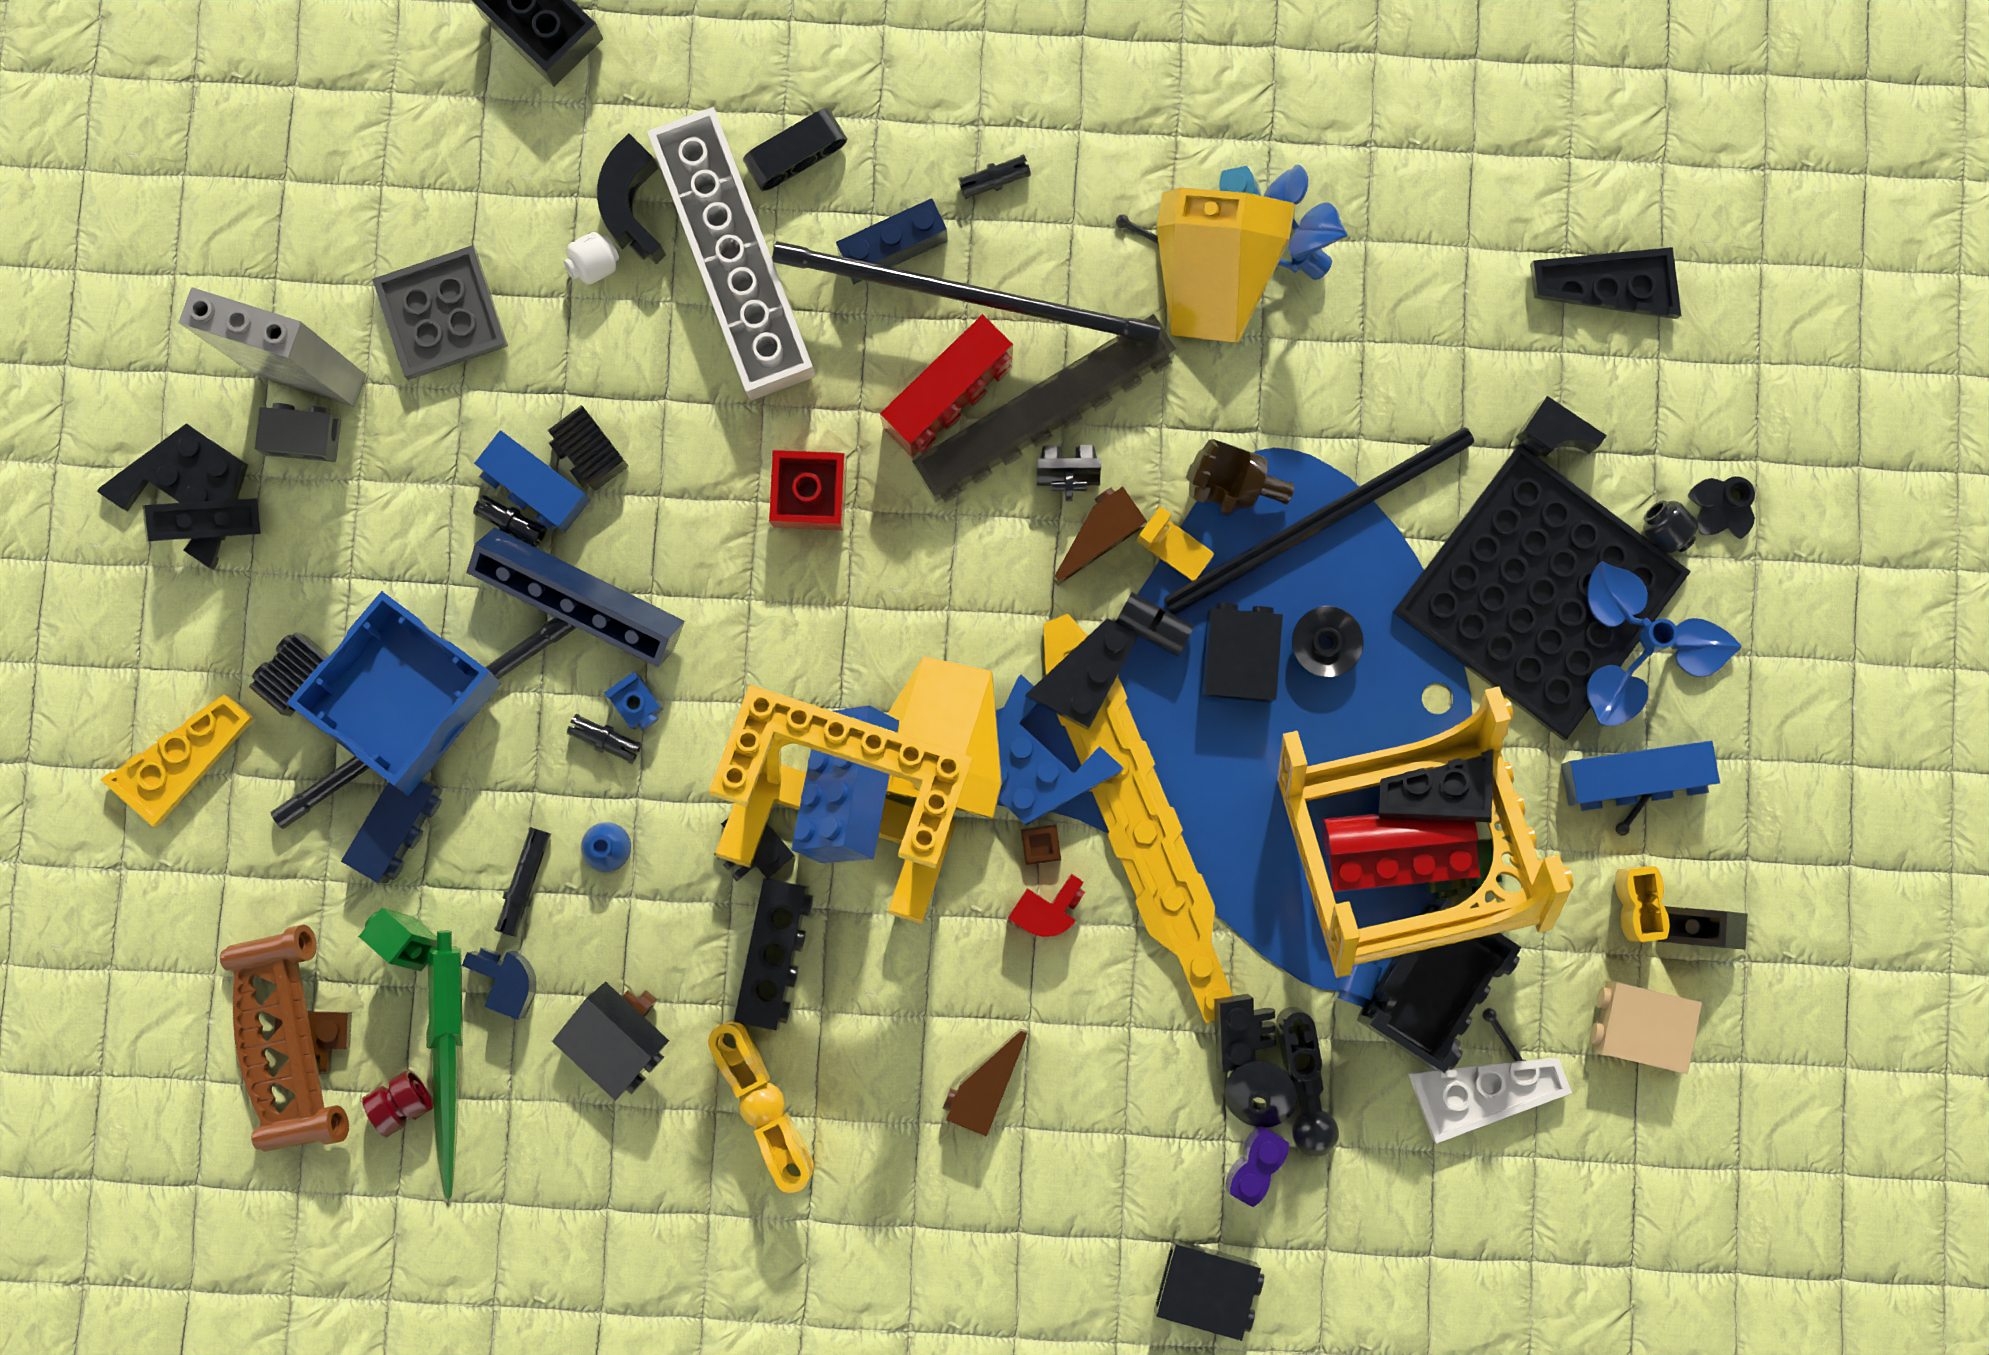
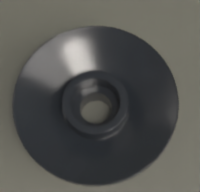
(1340, 629)
(1262, 1081)

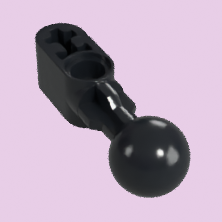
(1314, 1129)

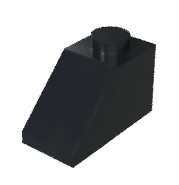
(1707, 927)

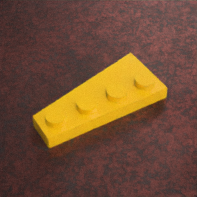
(170, 768)

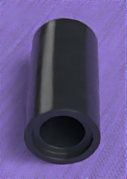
(1155, 624)

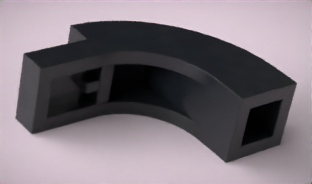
(618, 182)

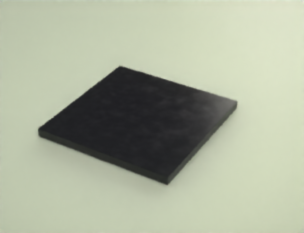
(1515, 585)

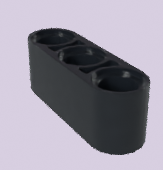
(795, 149)

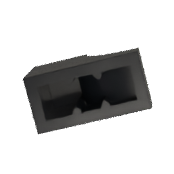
(1556, 427)

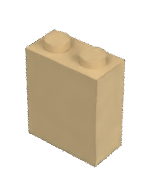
(1645, 1026)

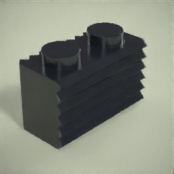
(587, 448)
(287, 671)

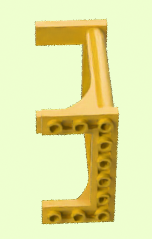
(755, 780)
(1543, 882)

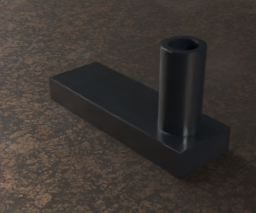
(201, 519)

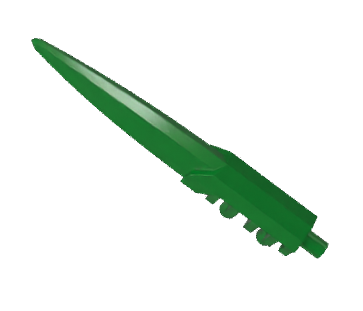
(443, 1038)

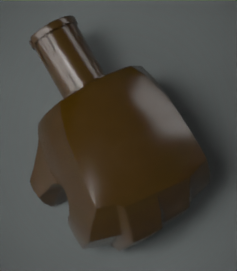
(1233, 478)

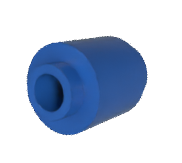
(1361, 984)

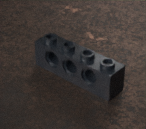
(751, 1007)

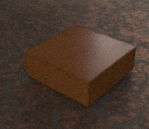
(1041, 844)

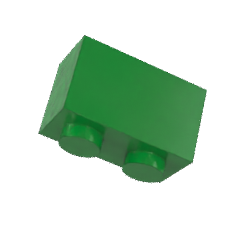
(399, 938)

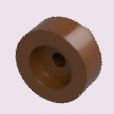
(643, 1003)

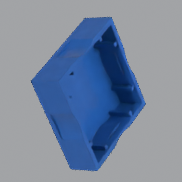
(395, 693)

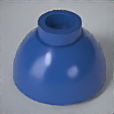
(606, 847)

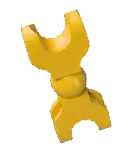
(762, 1106)

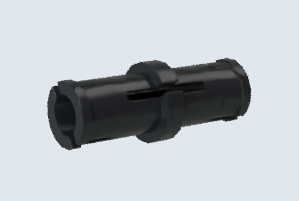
(994, 176)
(509, 520)
(604, 738)

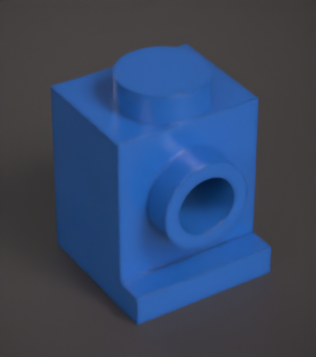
(630, 687)

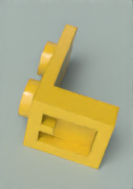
(1174, 545)

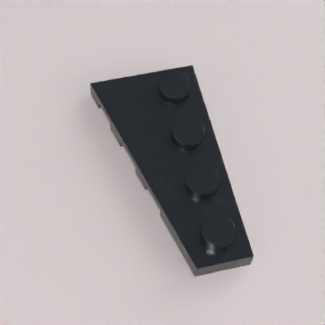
(1614, 281)

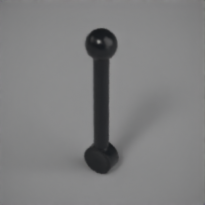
(1123, 221)
(1623, 828)
(1490, 1016)

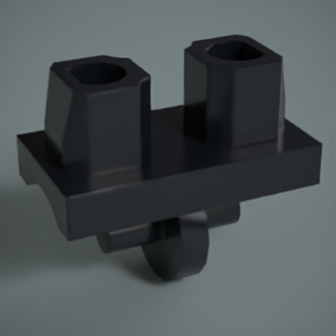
(1068, 473)

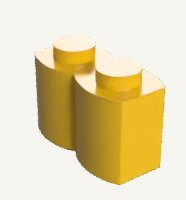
(1642, 913)

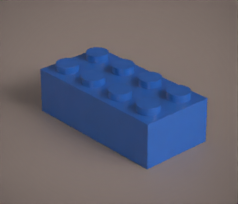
(842, 802)

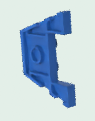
(1030, 774)

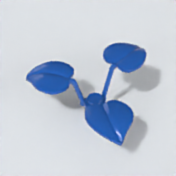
(1317, 227)
(1700, 644)

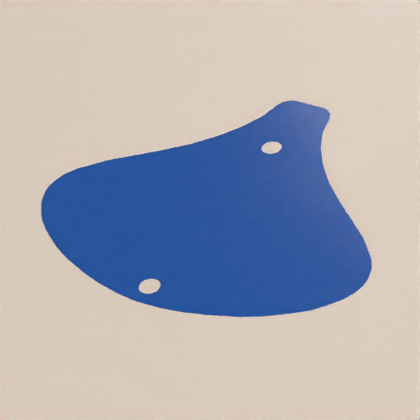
(1224, 754)

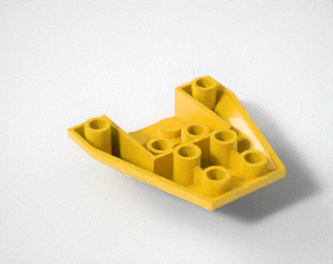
(1218, 258)
(956, 711)

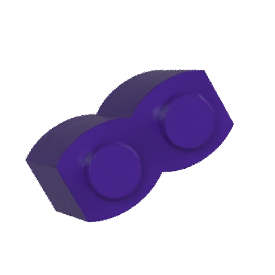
(1251, 1174)

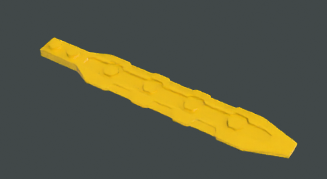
(1146, 832)

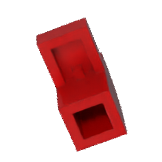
(1047, 918)

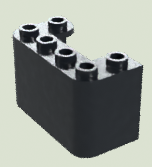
(1431, 992)

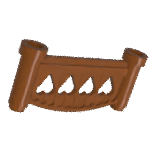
(305, 1117)

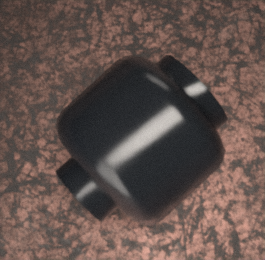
(1670, 526)

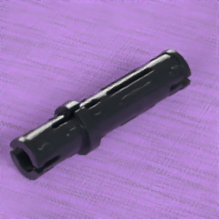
(522, 882)

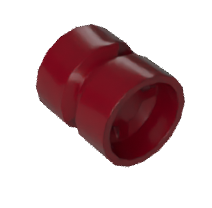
(393, 1105)

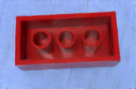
(948, 386)

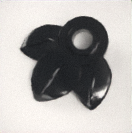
(1720, 510)

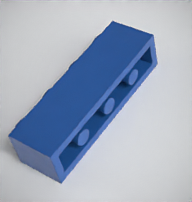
(1639, 774)

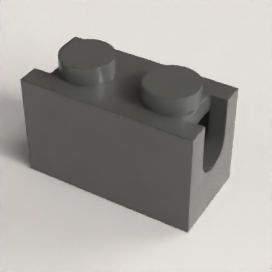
(298, 433)

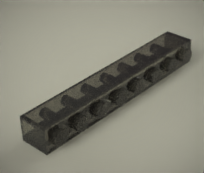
(1039, 412)

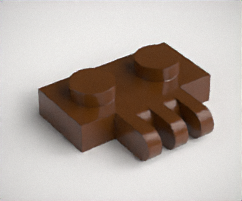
(328, 1032)

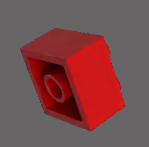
(808, 490)

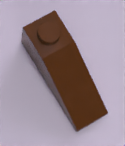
(1107, 525)
(982, 1090)

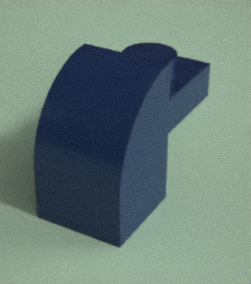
(513, 982)

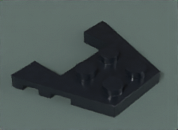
(188, 470)

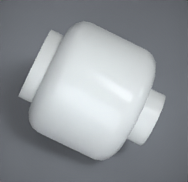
(591, 258)

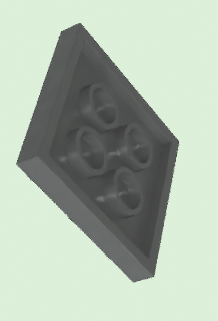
(440, 312)

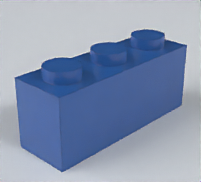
(531, 482)

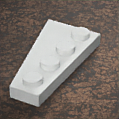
(1485, 1093)

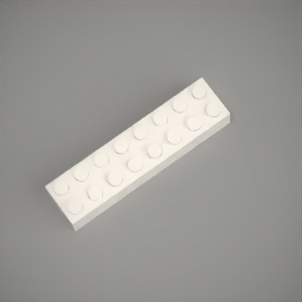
(731, 254)

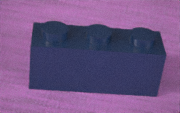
(896, 237)
(391, 830)

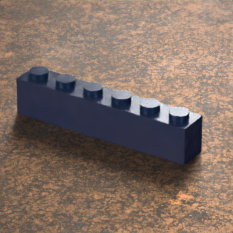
(575, 596)

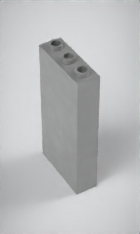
(272, 346)

